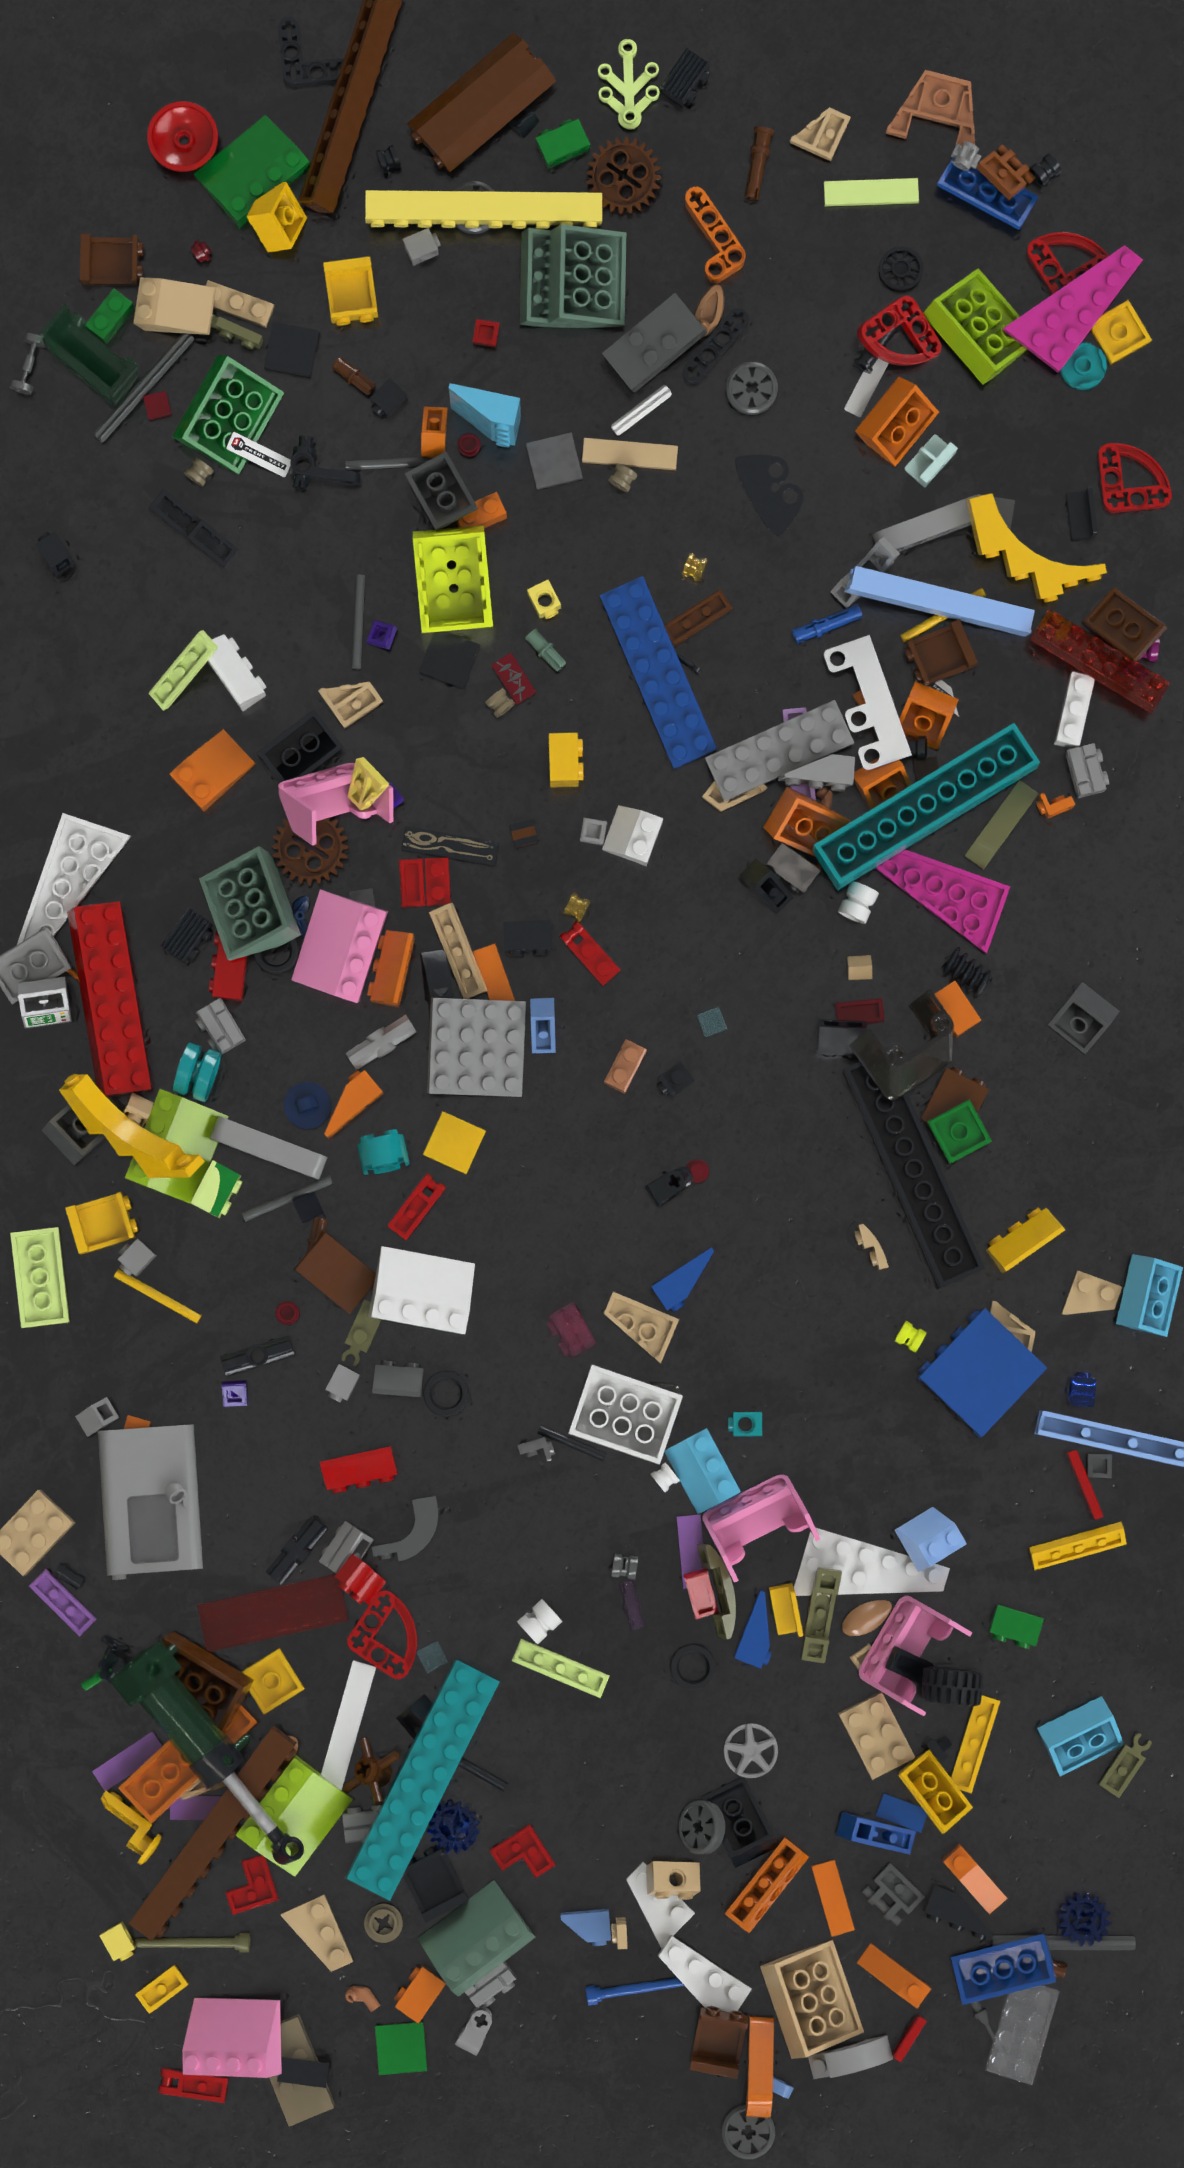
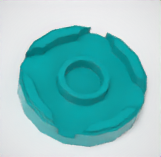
(1084, 367)

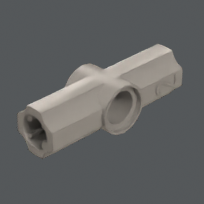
(381, 1042)

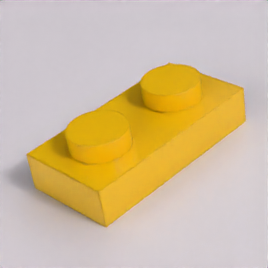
(161, 1989)

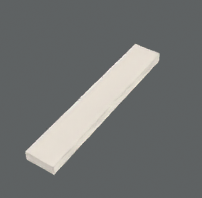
(348, 1723)

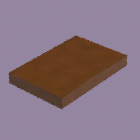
(1124, 625)
(336, 1272)

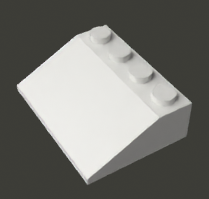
(422, 1290)
(625, 1414)

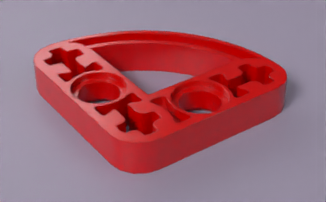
(1062, 238)
(900, 317)
(1118, 490)
(371, 1643)

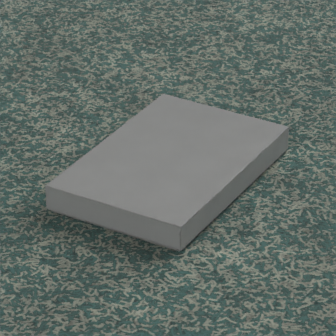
(31, 960)

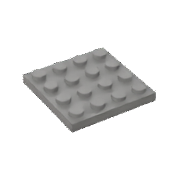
(476, 1047)

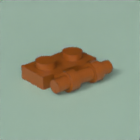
(1003, 175)

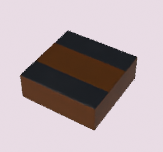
(523, 833)

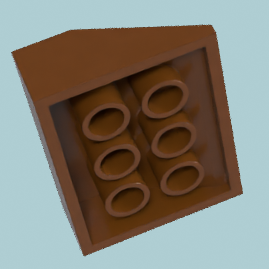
(210, 1680)

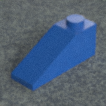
(678, 1285)
(755, 1638)
(875, 1833)

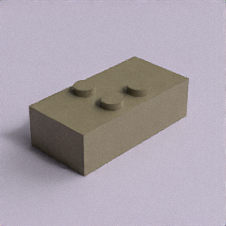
(296, 2100)

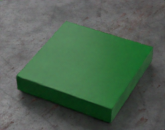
(959, 1131)
(401, 2048)

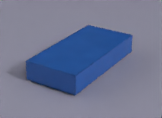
(901, 1812)

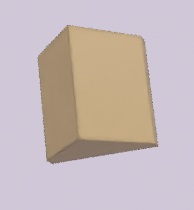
(859, 967)

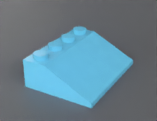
(489, 412)

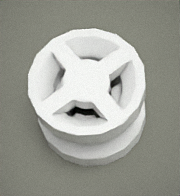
(665, 1477)

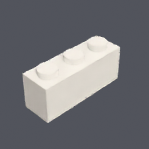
(1074, 710)

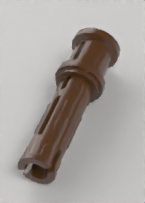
(759, 152)

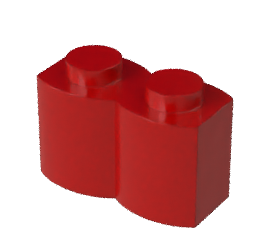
(360, 1580)

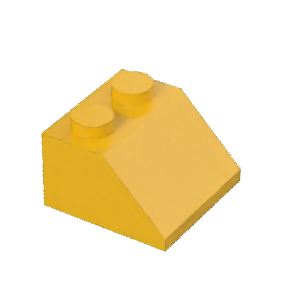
(277, 218)

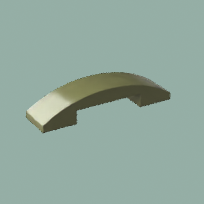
(1001, 824)
(820, 1615)
(725, 1619)

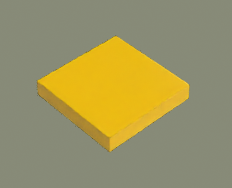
(1120, 332)
(454, 1142)
(273, 1681)

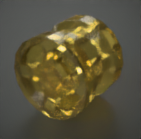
(694, 567)
(577, 907)

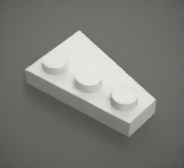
(663, 1915)

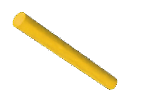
(930, 622)
(158, 1296)

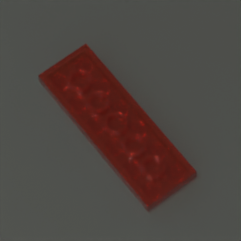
(1100, 661)
(272, 1613)

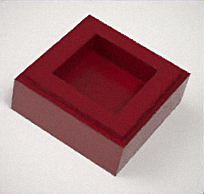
(157, 405)

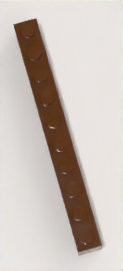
(348, 104)
(210, 1836)

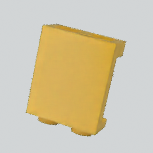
(350, 290)
(101, 1223)

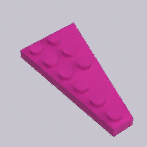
(1065, 318)

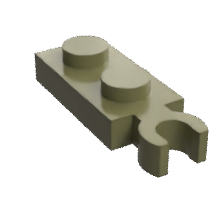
(231, 330)
(361, 1333)
(1124, 1767)

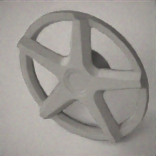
(751, 1750)

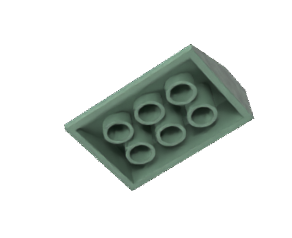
(249, 905)
(475, 1938)

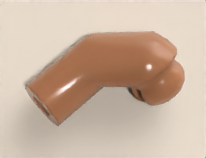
(826, 796)
(362, 1994)

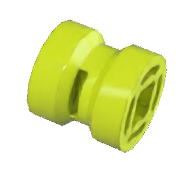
(910, 1336)

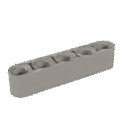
(927, 526)
(268, 1147)

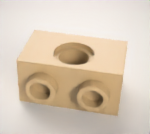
(686, 1874)

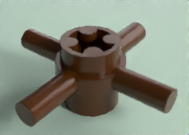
(372, 1772)

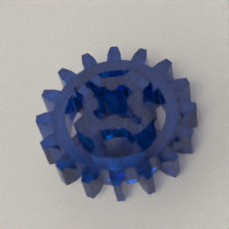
(463, 1824)
(1089, 1927)

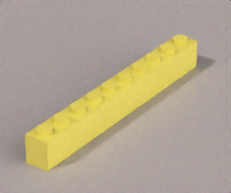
(483, 209)

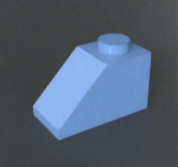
(542, 1025)
(590, 1925)

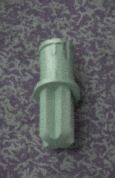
(545, 650)

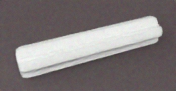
(641, 410)

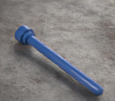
(595, 1994)

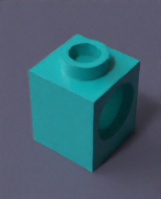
(756, 1419)

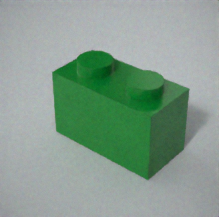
(562, 143)
(110, 316)
(1016, 1626)

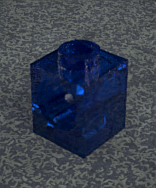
(1082, 1390)

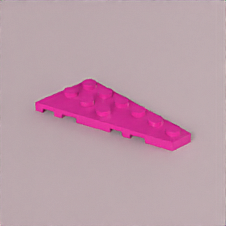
(954, 895)

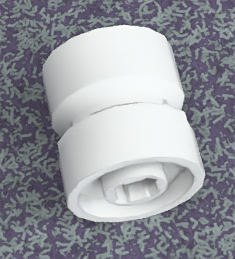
(857, 904)
(539, 1621)

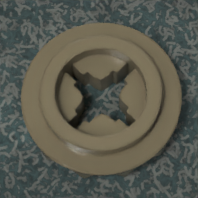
(372, 1925)

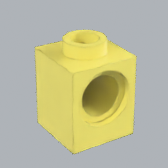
(537, 592)
(118, 1942)

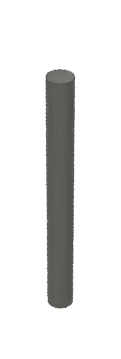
(386, 463)
(358, 622)
(287, 1198)

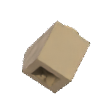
(138, 1109)

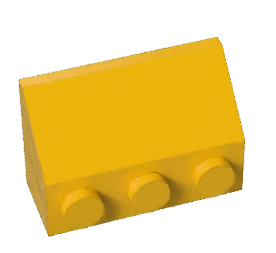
(1024, 1239)
(935, 1791)

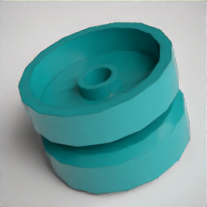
(192, 1070)

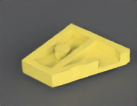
(365, 784)

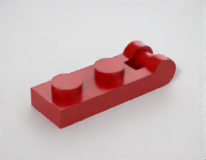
(590, 954)
(416, 1207)
(194, 2086)

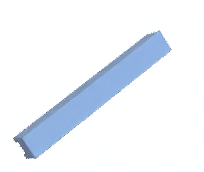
(940, 601)
(1110, 1438)

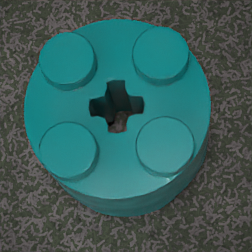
(382, 1152)

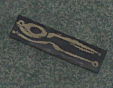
(450, 846)

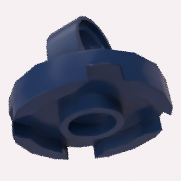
(307, 1105)

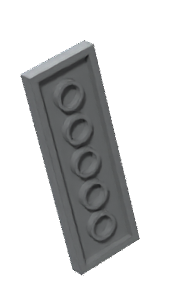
(779, 750)

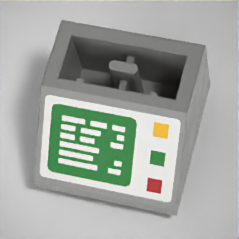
(44, 1002)

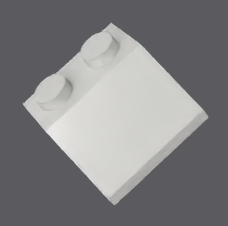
(633, 834)

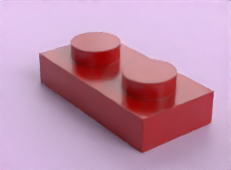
(437, 881)

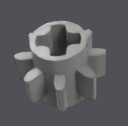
(966, 156)

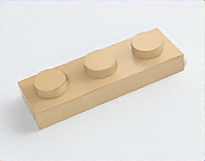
(241, 305)
(619, 1933)

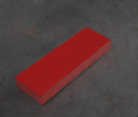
(1084, 1484)

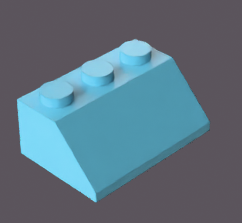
(1149, 1295)
(702, 1471)
(1081, 1736)

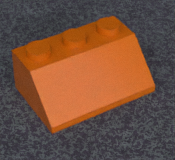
(897, 421)
(391, 968)

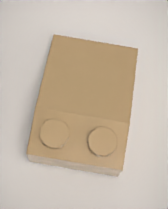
(174, 306)

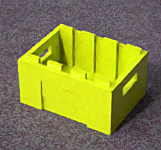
(437, 604)

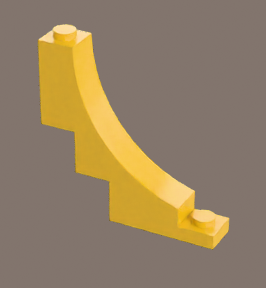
(100, 1116)

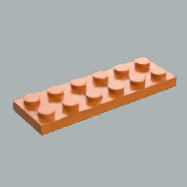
(168, 1775)

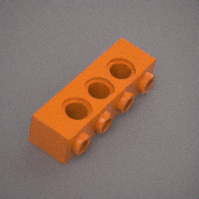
(766, 1885)

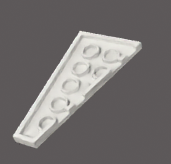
(72, 867)
(864, 1568)

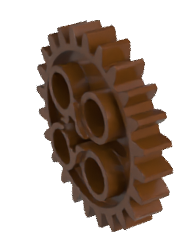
(635, 158)
(299, 865)

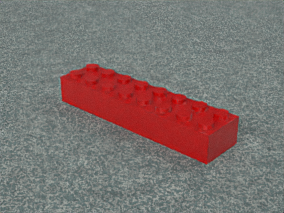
(109, 999)

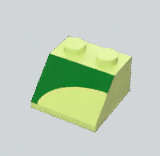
(217, 1189)

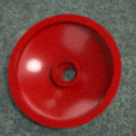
(177, 122)

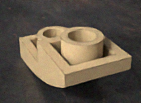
(867, 1239)

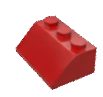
(359, 1469)

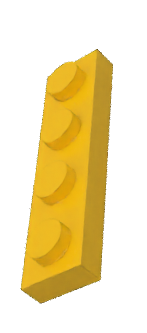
(1077, 1545)
(974, 1743)

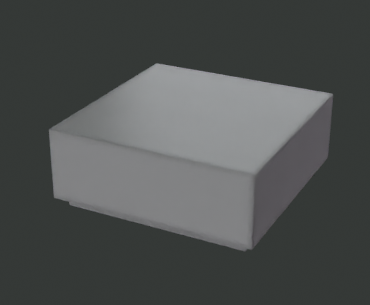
(593, 831)

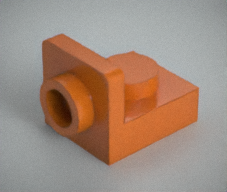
(1057, 807)

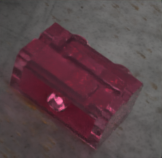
(572, 1330)

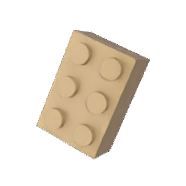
(33, 1532)
(876, 1735)

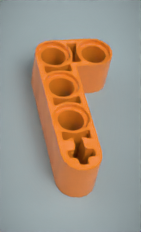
(710, 231)
(760, 2067)

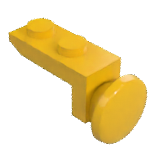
(133, 1817)

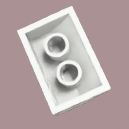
(236, 673)

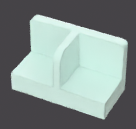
(930, 460)

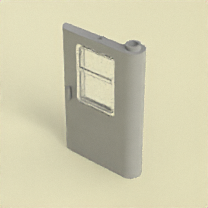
(139, 1521)

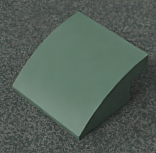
(573, 277)

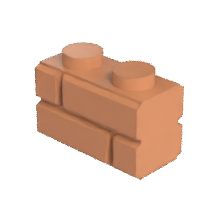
(625, 1066)

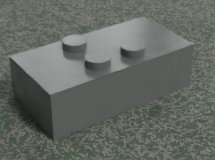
(654, 342)

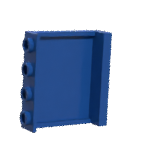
(981, 1371)

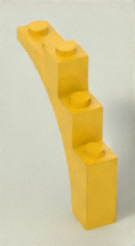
(994, 536)

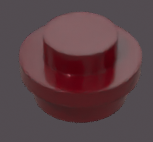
(201, 251)
(469, 444)
(699, 1170)
(287, 1312)

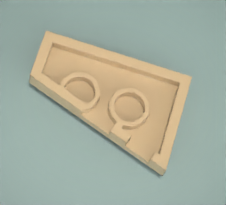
(642, 1323)
(320, 1931)

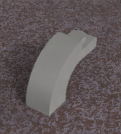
(878, 559)
(851, 2058)

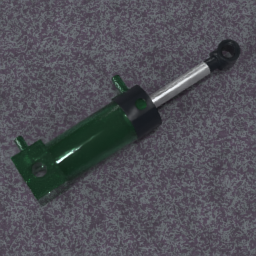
(209, 1753)

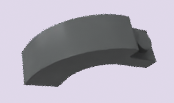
(425, 1525)

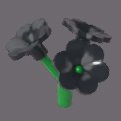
(109, 1665)

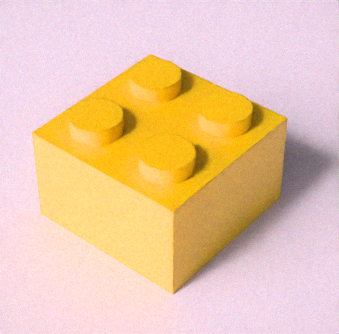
(563, 757)

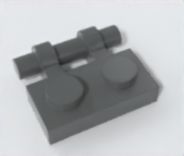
(898, 1888)

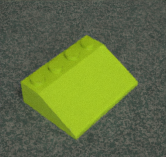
(972, 323)
(189, 1127)
(302, 1806)

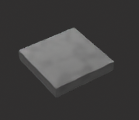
(554, 461)

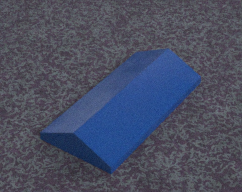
(980, 192)
(1003, 1969)

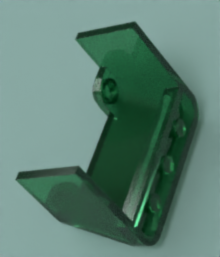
(88, 356)

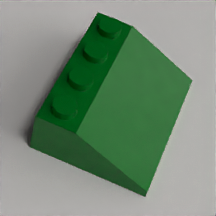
(252, 168)
(227, 403)

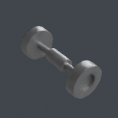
(20, 386)

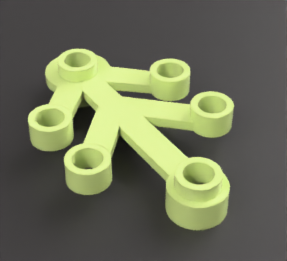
(628, 88)

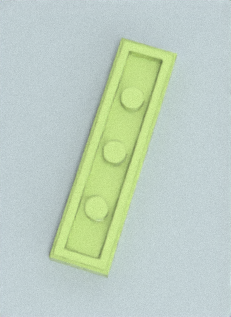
(871, 192)
(183, 670)
(560, 1668)

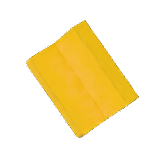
(785, 1609)

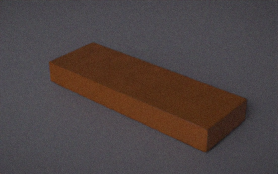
(697, 617)

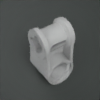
(473, 2034)

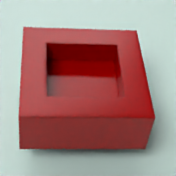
(486, 333)

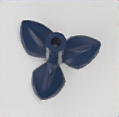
(300, 907)

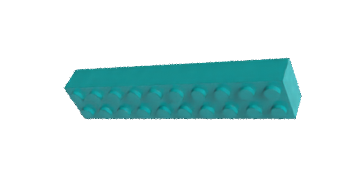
(925, 806)
(422, 1780)

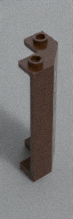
(481, 102)

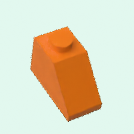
(433, 431)

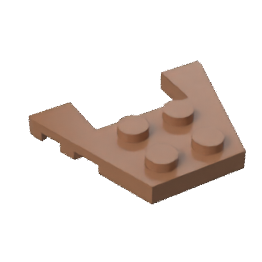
(938, 100)

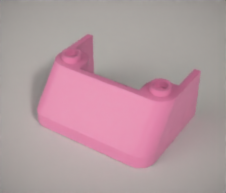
(325, 796)
(754, 1515)
(910, 1629)

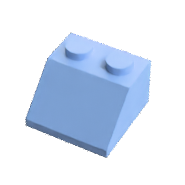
(929, 1538)

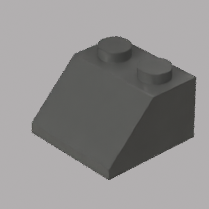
(1084, 1018)
(398, 1380)

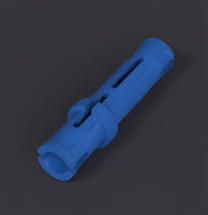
(825, 624)

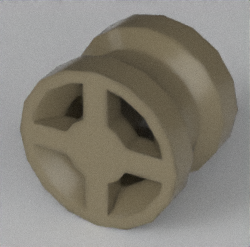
(198, 471)
(622, 477)
(500, 703)

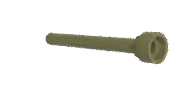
(241, 1942)

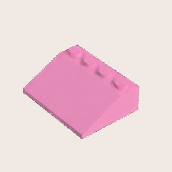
(339, 946)
(233, 2038)

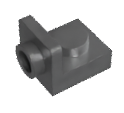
(532, 1448)

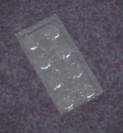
(1022, 2033)

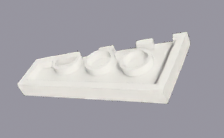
(702, 1977)

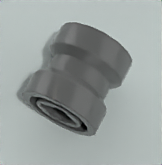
(624, 1566)

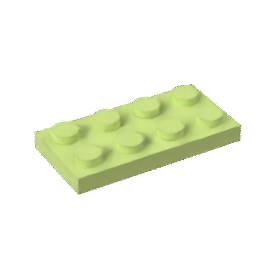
(40, 1277)

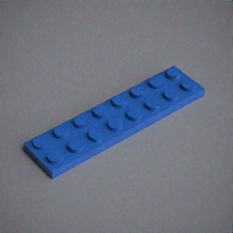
(658, 672)

